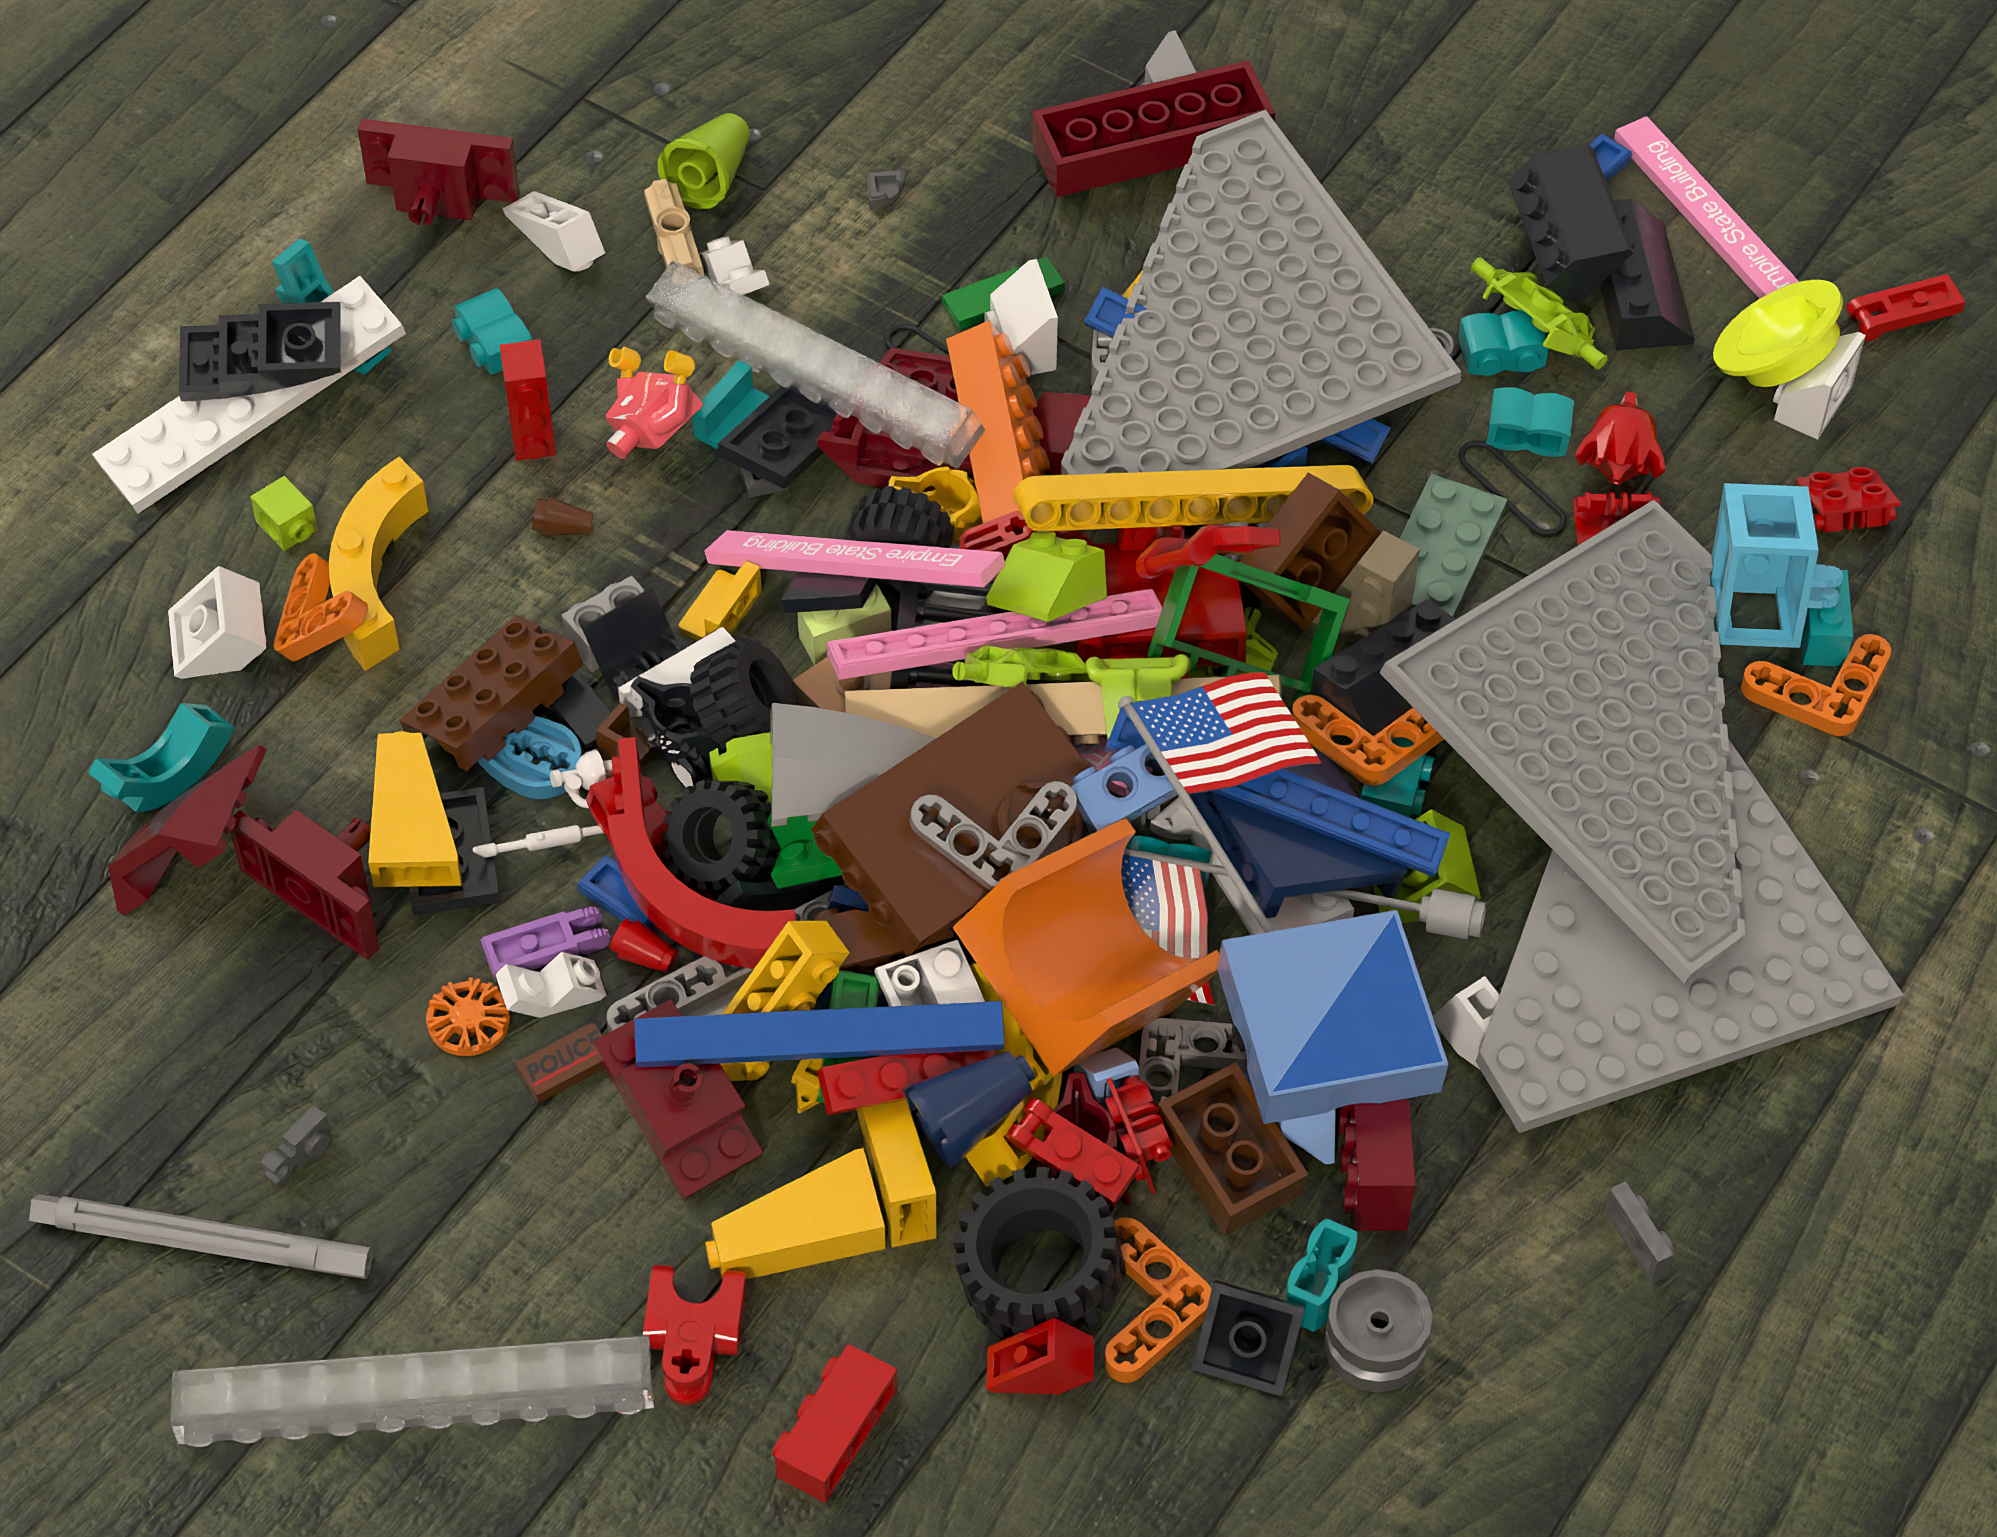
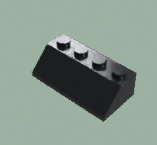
(1570, 220)
(1645, 291)
(1353, 677)

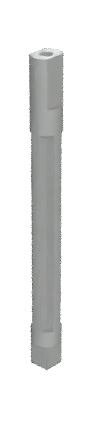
(202, 1235)

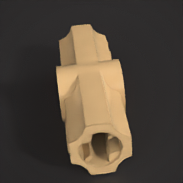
(672, 225)

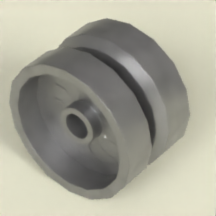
(1378, 1330)

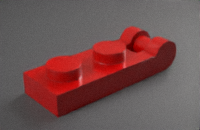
(1905, 306)
(1073, 1151)

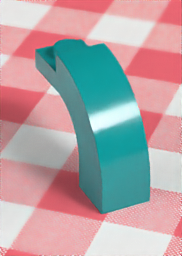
(305, 283)
(170, 765)

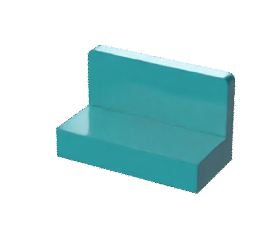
(727, 405)

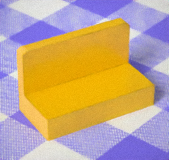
(723, 602)

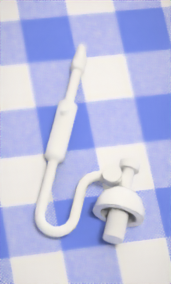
(588, 771)

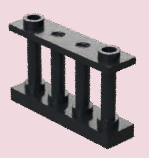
(915, 610)

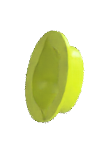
(1781, 334)

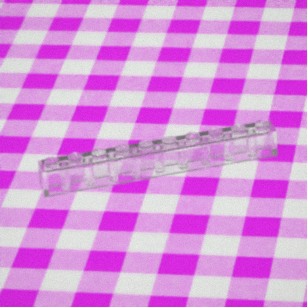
(815, 365)
(411, 1390)

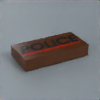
(561, 1063)

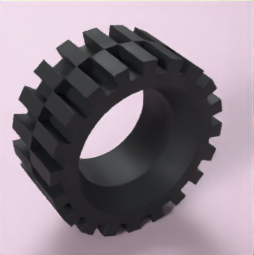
(1030, 1207)

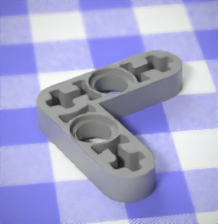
(1006, 849)
(1182, 1052)

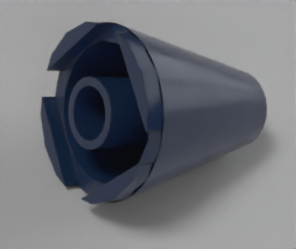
(968, 1102)

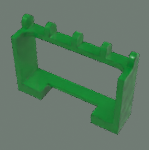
(1323, 643)

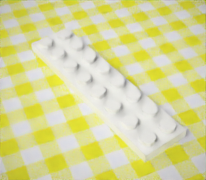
(195, 434)

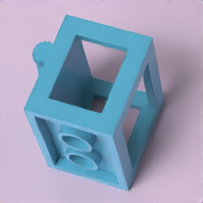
(1770, 547)

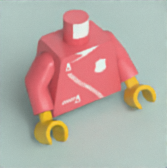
(649, 404)

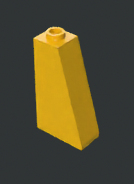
(408, 822)
(899, 1172)
(803, 1223)

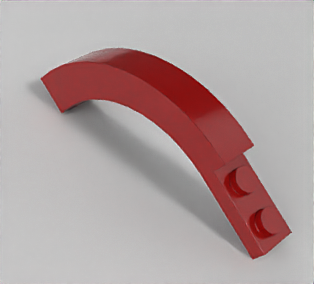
(694, 921)

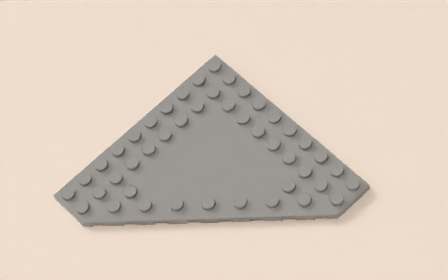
(1262, 325)
(1604, 726)
(1604, 1018)

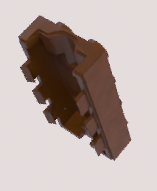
(495, 691)

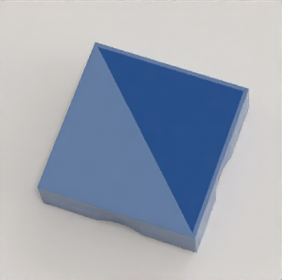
(1331, 1016)

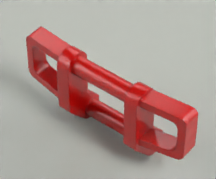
(1169, 553)

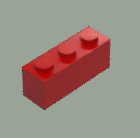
(528, 399)
(835, 1422)

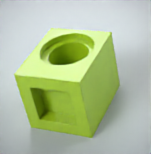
(284, 513)

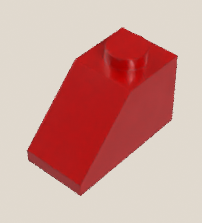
(1041, 1360)

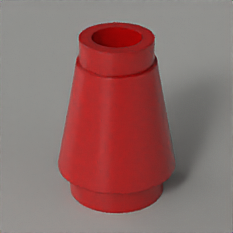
(642, 946)

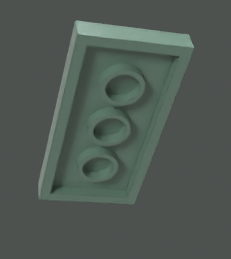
(1453, 532)

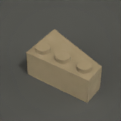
(1378, 587)

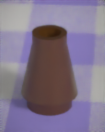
(560, 518)

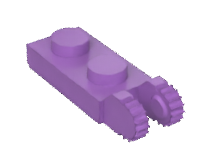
(543, 939)

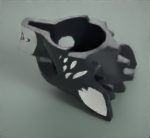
(674, 728)

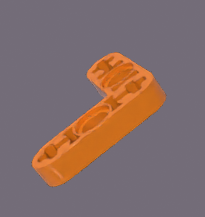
(311, 621)
(1825, 700)
(1375, 748)
(1169, 1300)

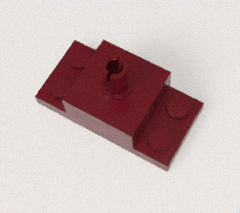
(438, 168)
(312, 873)
(682, 1110)

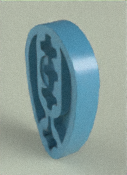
(520, 772)

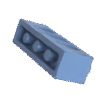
(1128, 766)

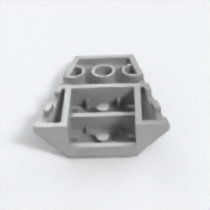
(829, 756)

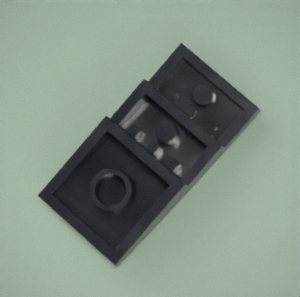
(260, 351)

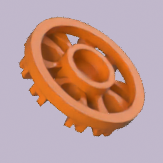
(467, 1017)

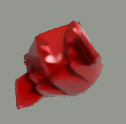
(1623, 443)

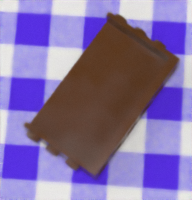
(971, 767)

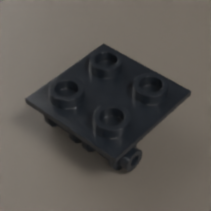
(631, 640)

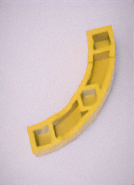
(368, 525)
(995, 1153)

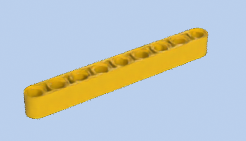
(1172, 497)

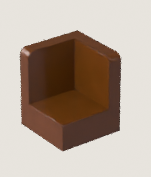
(617, 727)

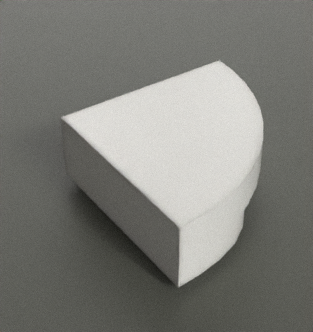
(1174, 822)

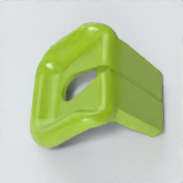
(1135, 678)

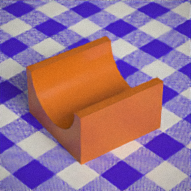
(1072, 953)

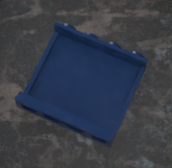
(1288, 859)

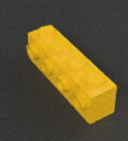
(787, 979)

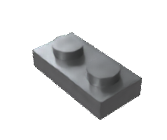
(1633, 1223)

